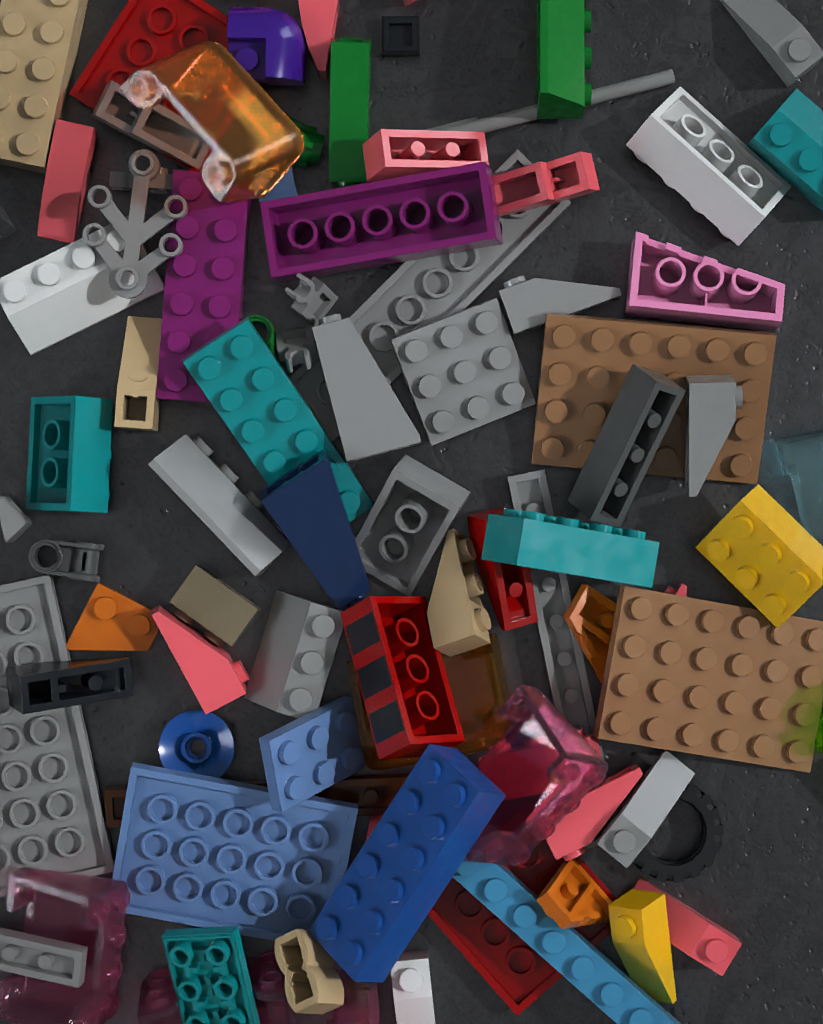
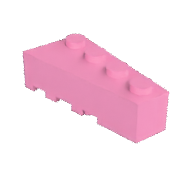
(698, 289)

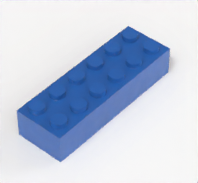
(406, 863)

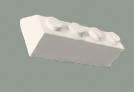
(708, 165)
(68, 292)

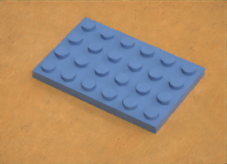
(222, 857)

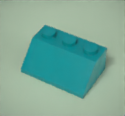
(794, 145)
(69, 454)

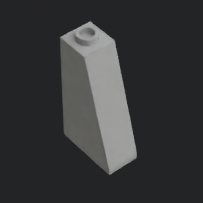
(362, 400)

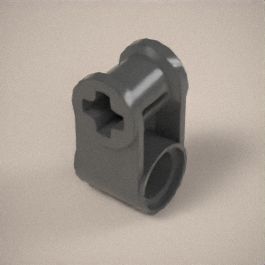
(69, 559)

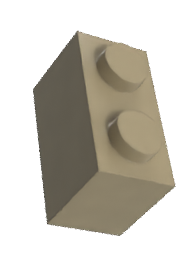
(214, 606)

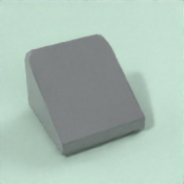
(12, 519)

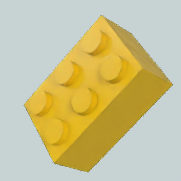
(766, 555)

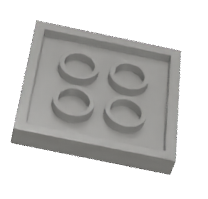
(462, 371)

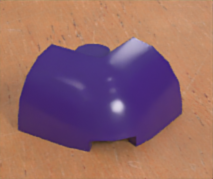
(268, 45)

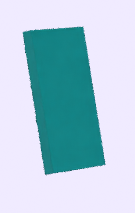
(210, 975)

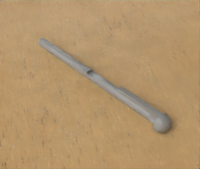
(529, 113)

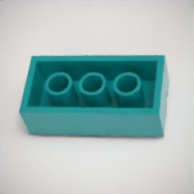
(570, 547)

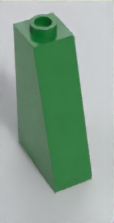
(349, 109)

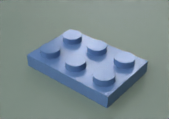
(311, 753)

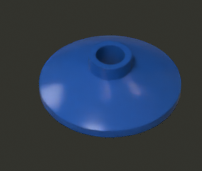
(194, 725)

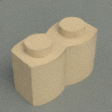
(310, 979)

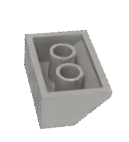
(295, 655)

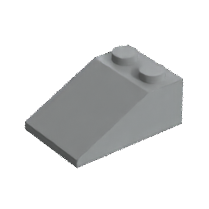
(408, 524)

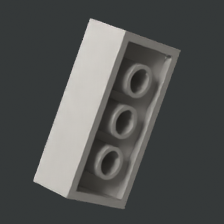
(220, 503)

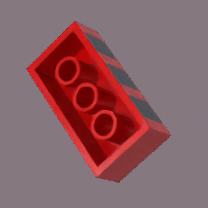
(401, 676)

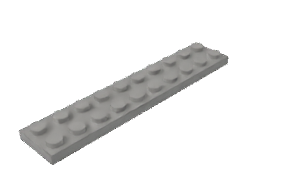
(427, 292)

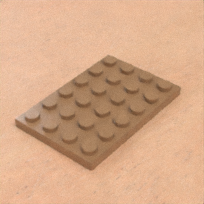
(587, 365)
(712, 680)

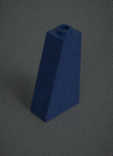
(315, 521)

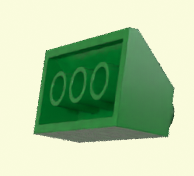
(562, 59)

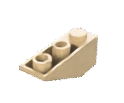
(138, 374)
(456, 605)

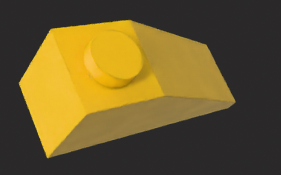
(643, 941)

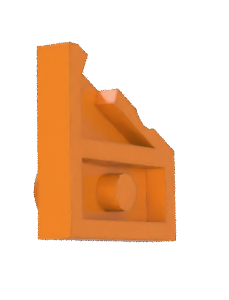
(591, 623)
(113, 624)
(574, 898)

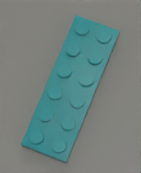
(267, 410)

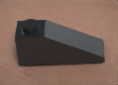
(68, 683)

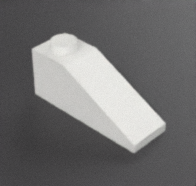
(413, 989)

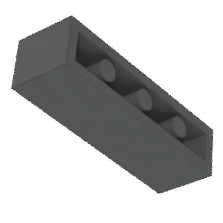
(626, 445)

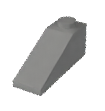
(777, 36)
(529, 300)
(708, 421)
(644, 809)

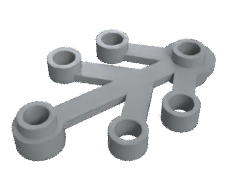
(135, 230)

